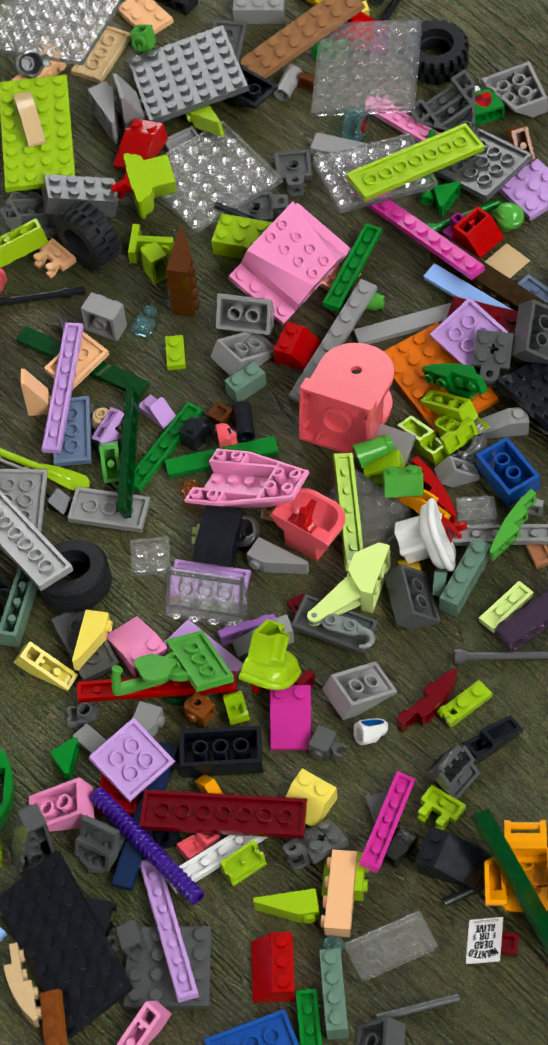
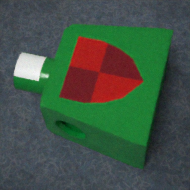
(487, 106)

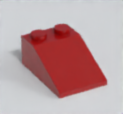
(141, 138)

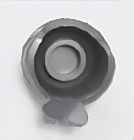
(31, 63)
(471, 448)
(249, 531)

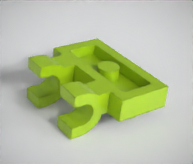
(442, 804)

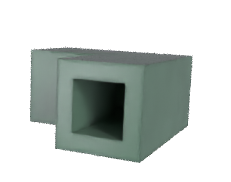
(440, 581)

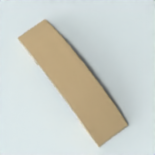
(29, 119)

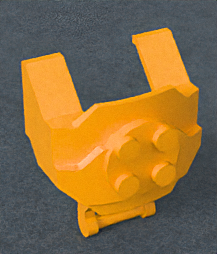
(533, 857)

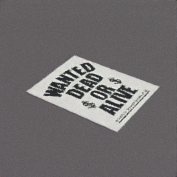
(484, 940)

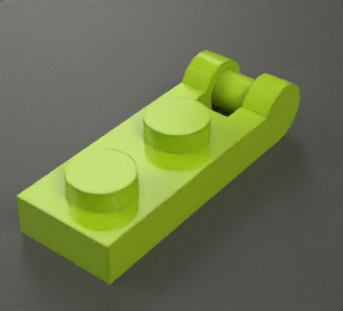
(465, 703)

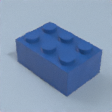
(507, 471)

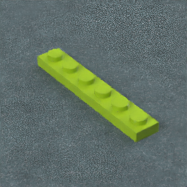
(348, 500)

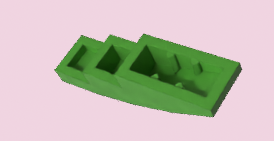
(510, 530)

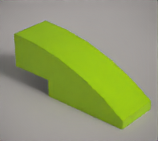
(425, 441)

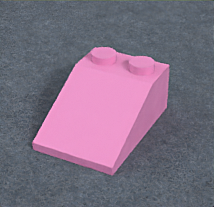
(135, 640)
(65, 804)

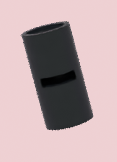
(243, 421)

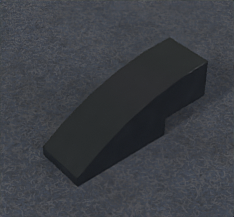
(493, 738)

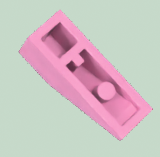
(146, 1024)

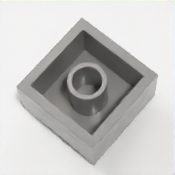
(104, 316)

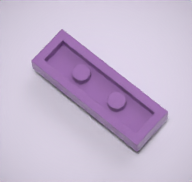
(231, 633)

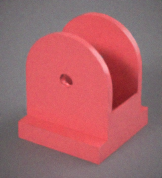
(346, 406)

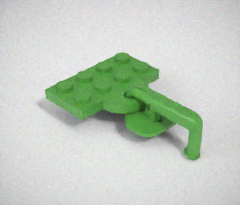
(190, 659)

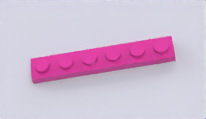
(386, 822)

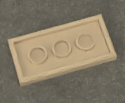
(103, 55)

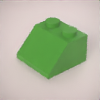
(402, 481)

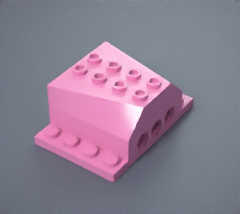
(289, 261)

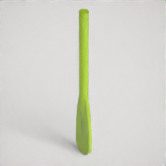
(59, 475)

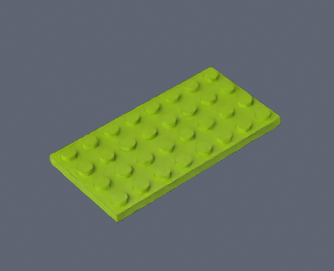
(24, 165)

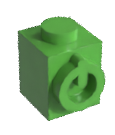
(143, 38)

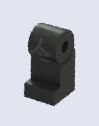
(400, 847)

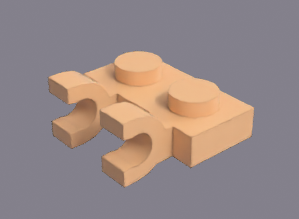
(57, 254)

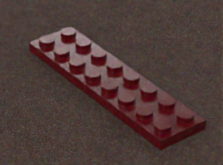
(224, 814)

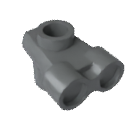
(81, 715)

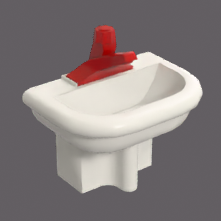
(429, 537)

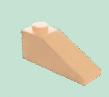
(35, 394)

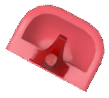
(309, 522)

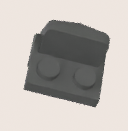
(454, 771)
(98, 845)

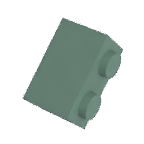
(245, 382)

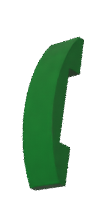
(9, 789)

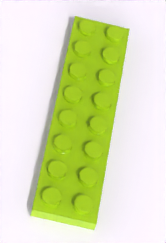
(415, 162)

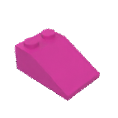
(291, 718)

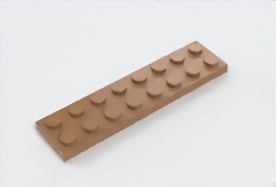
(300, 35)

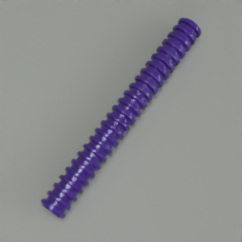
(147, 846)

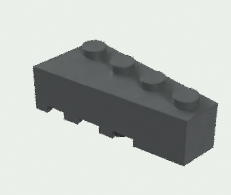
(30, 839)

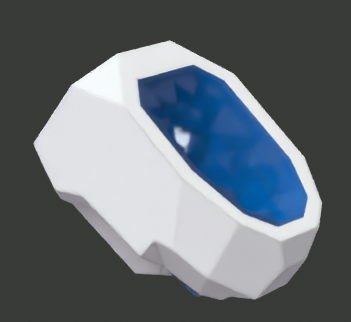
(369, 730)

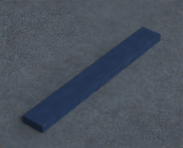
(131, 857)

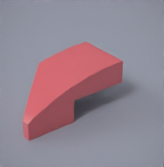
(196, 844)

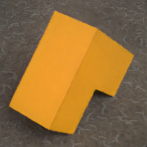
(208, 785)

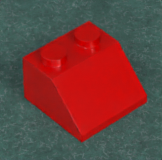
(295, 346)

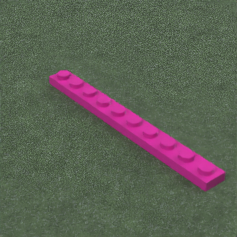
(429, 238)

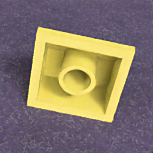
(318, 793)

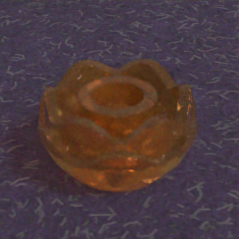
(187, 486)

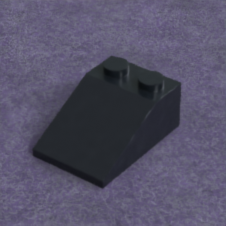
(258, 92)
(218, 536)
(451, 859)

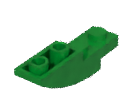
(453, 375)

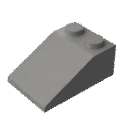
(128, 102)
(105, 108)
(240, 350)
(358, 689)

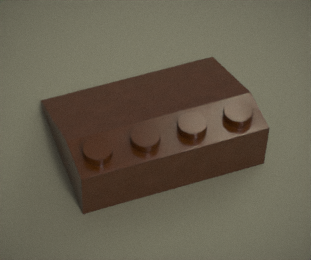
(181, 278)

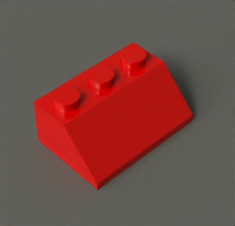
(273, 968)

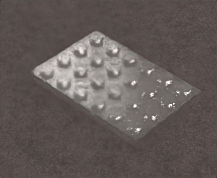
(335, 165)

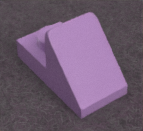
(157, 411)
(106, 430)

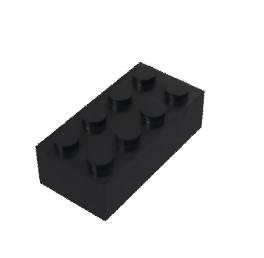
(221, 751)

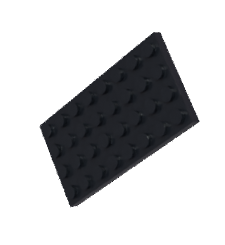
(64, 942)

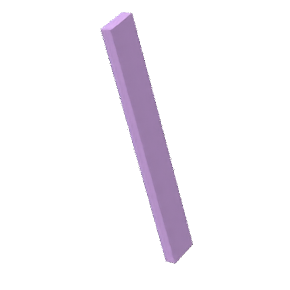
(62, 388)
(169, 933)

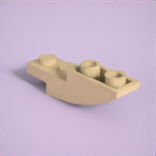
(21, 988)

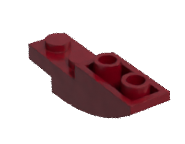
(435, 696)

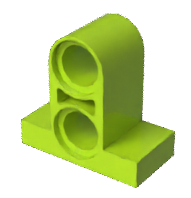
(453, 433)

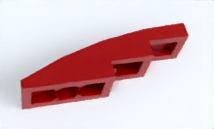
(434, 486)

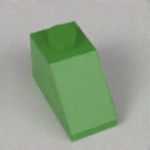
(110, 460)

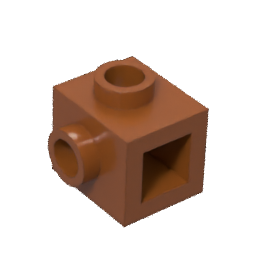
(199, 709)

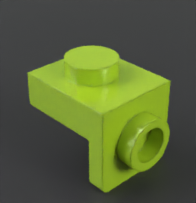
(236, 707)

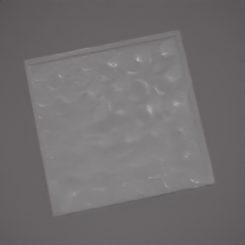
(368, 67)
(216, 170)

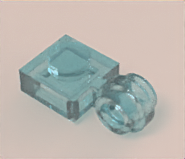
(144, 324)

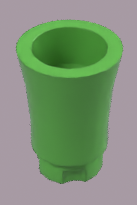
(372, 449)

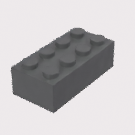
(62, 191)

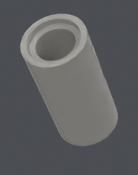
(287, 83)

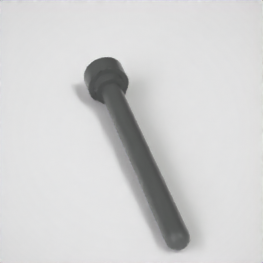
(462, 655)

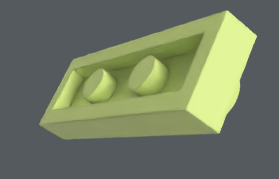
(506, 606)

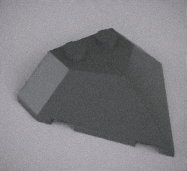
(451, 106)
(24, 207)

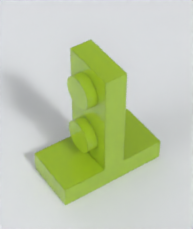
(138, 241)

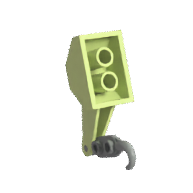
(359, 589)

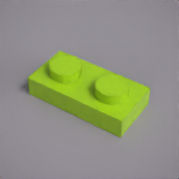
(175, 352)

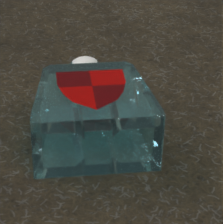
(355, 122)

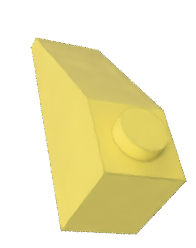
(91, 636)
(44, 666)

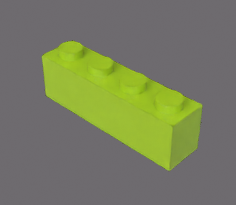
(21, 242)

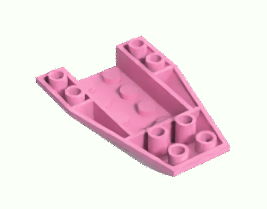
(248, 481)

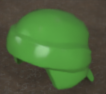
(508, 216)

